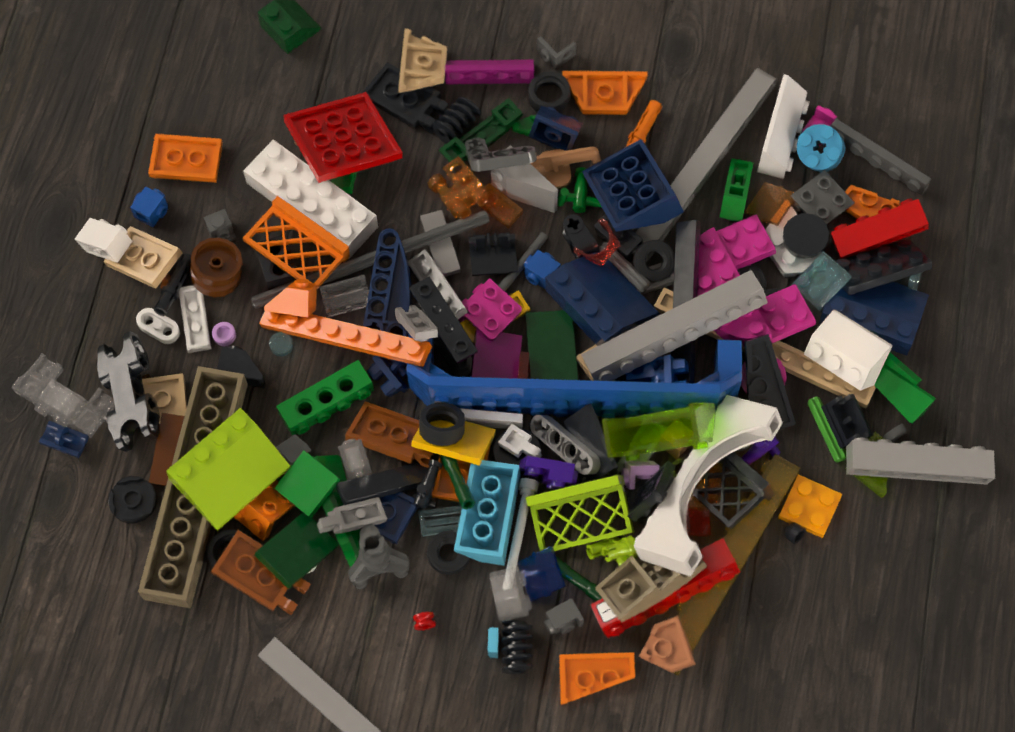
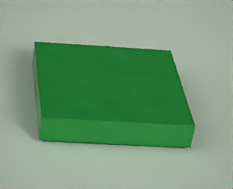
(307, 484)

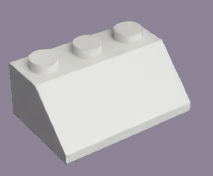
(848, 350)

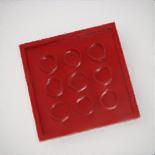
(342, 137)

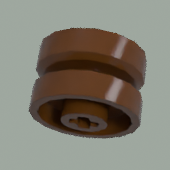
(216, 267)

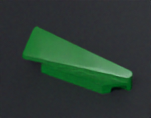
(902, 390)
(349, 540)

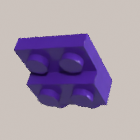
(554, 473)

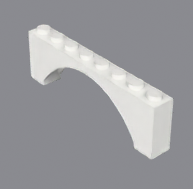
(666, 535)

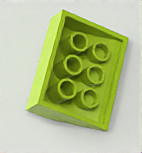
(228, 469)

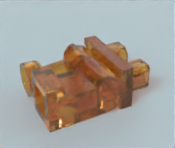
(465, 190)

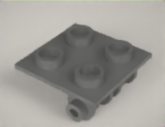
(822, 198)

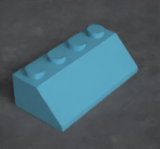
(487, 525)

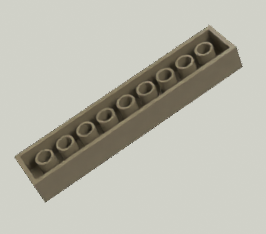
(181, 529)

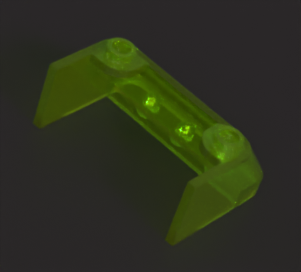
(660, 431)

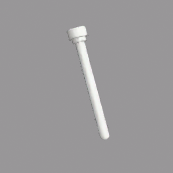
(527, 488)

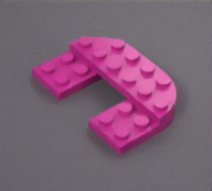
(737, 247)

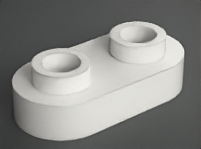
(159, 326)

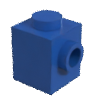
(149, 206)
(540, 266)

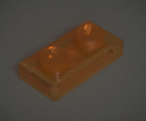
(501, 206)

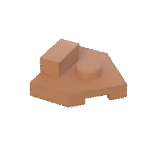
(668, 646)

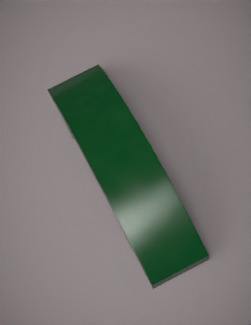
(490, 130)

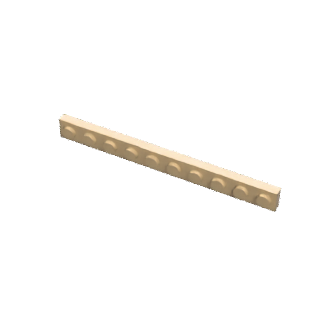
(793, 361)

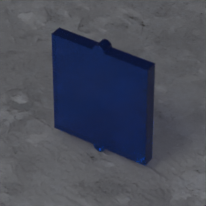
(541, 573)

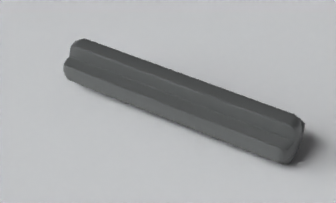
(627, 269)

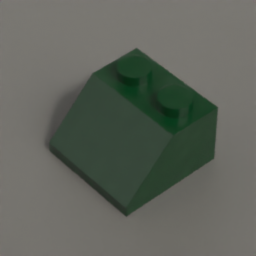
(287, 23)

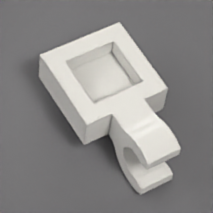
(518, 441)

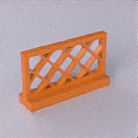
(304, 226)

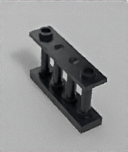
(452, 339)

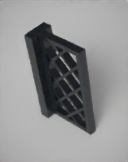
(745, 474)

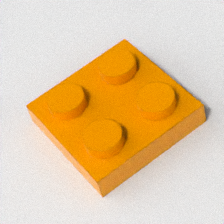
(810, 505)

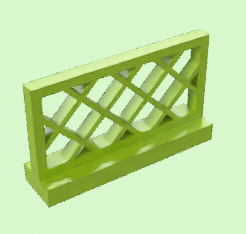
(574, 493)

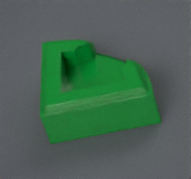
(524, 125)

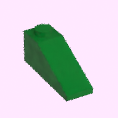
(736, 190)

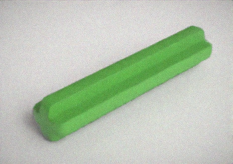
(815, 406)

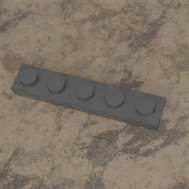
(882, 159)

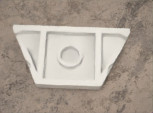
(786, 262)

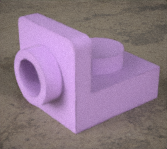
(642, 469)

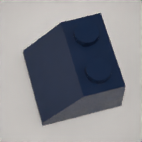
(555, 129)

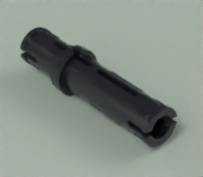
(170, 292)

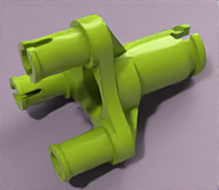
(613, 547)

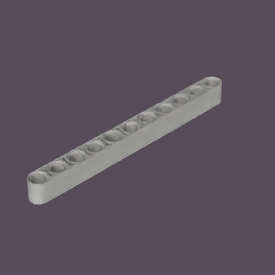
(714, 148)

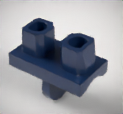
(395, 382)
(64, 439)

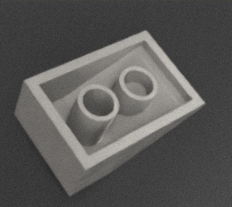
(526, 185)

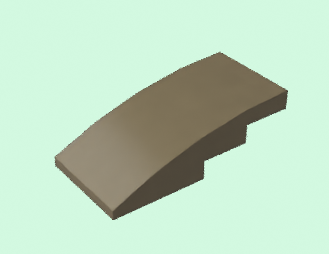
(640, 585)

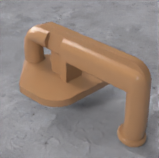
(556, 163)

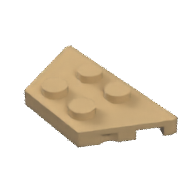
(421, 63)

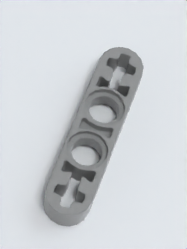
(565, 443)

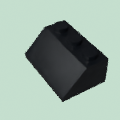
(587, 429)

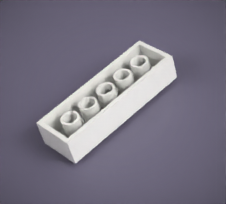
(285, 175)

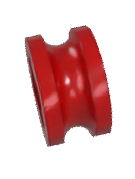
(424, 621)

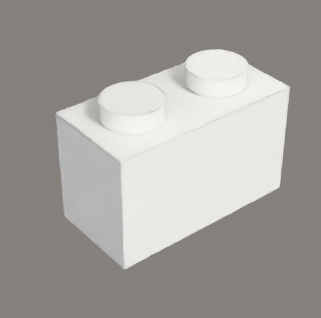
(104, 239)

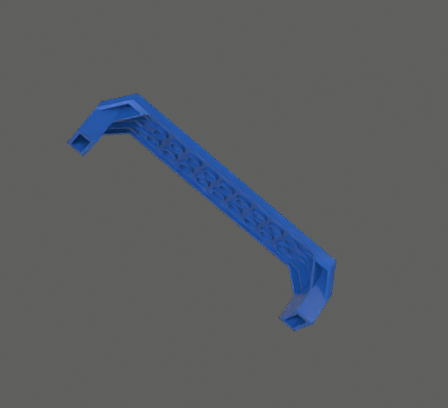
(569, 396)

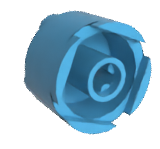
(832, 153)

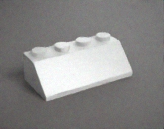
(783, 128)

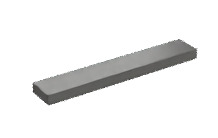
(314, 689)

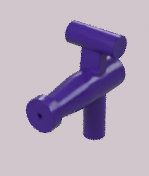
(760, 449)

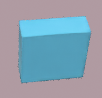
(493, 638)

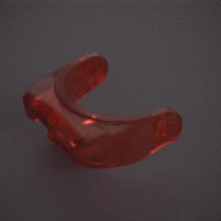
(601, 257)

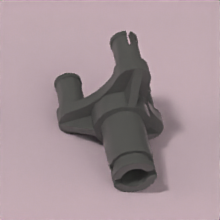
(376, 558)

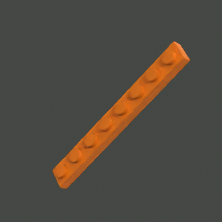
(349, 336)

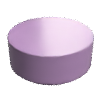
(224, 334)

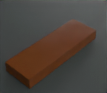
(165, 447)

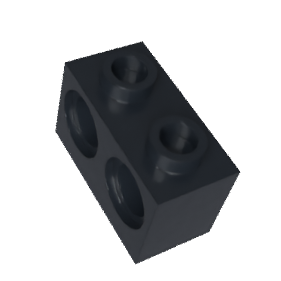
(270, 269)

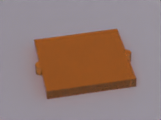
(771, 204)

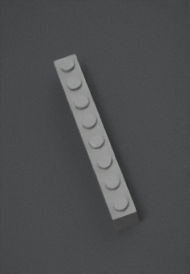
(675, 328)

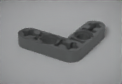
(482, 160)

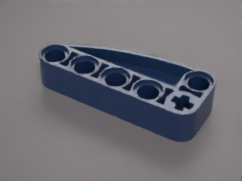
(397, 292)

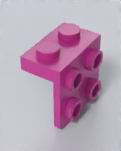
(490, 309)

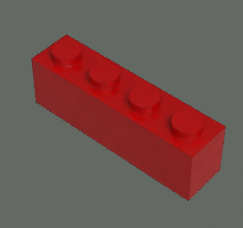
(880, 229)

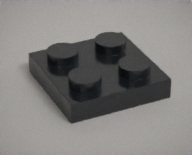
(652, 492)

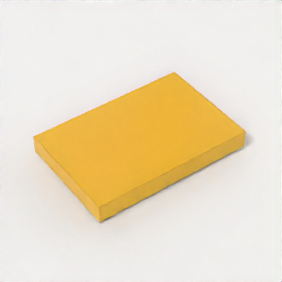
(470, 448)

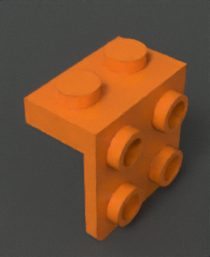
(264, 511)

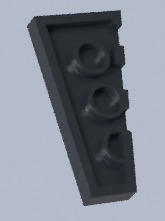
(764, 378)

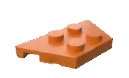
(605, 90)

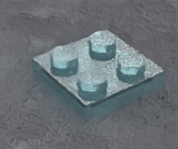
(822, 280)

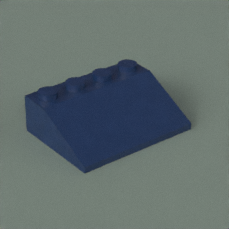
(633, 189)
(598, 299)
(885, 310)

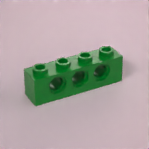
(329, 387)

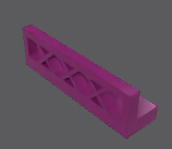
(489, 71)

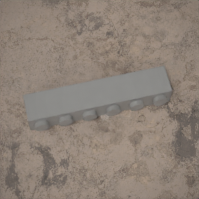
(920, 461)

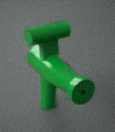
(579, 196)

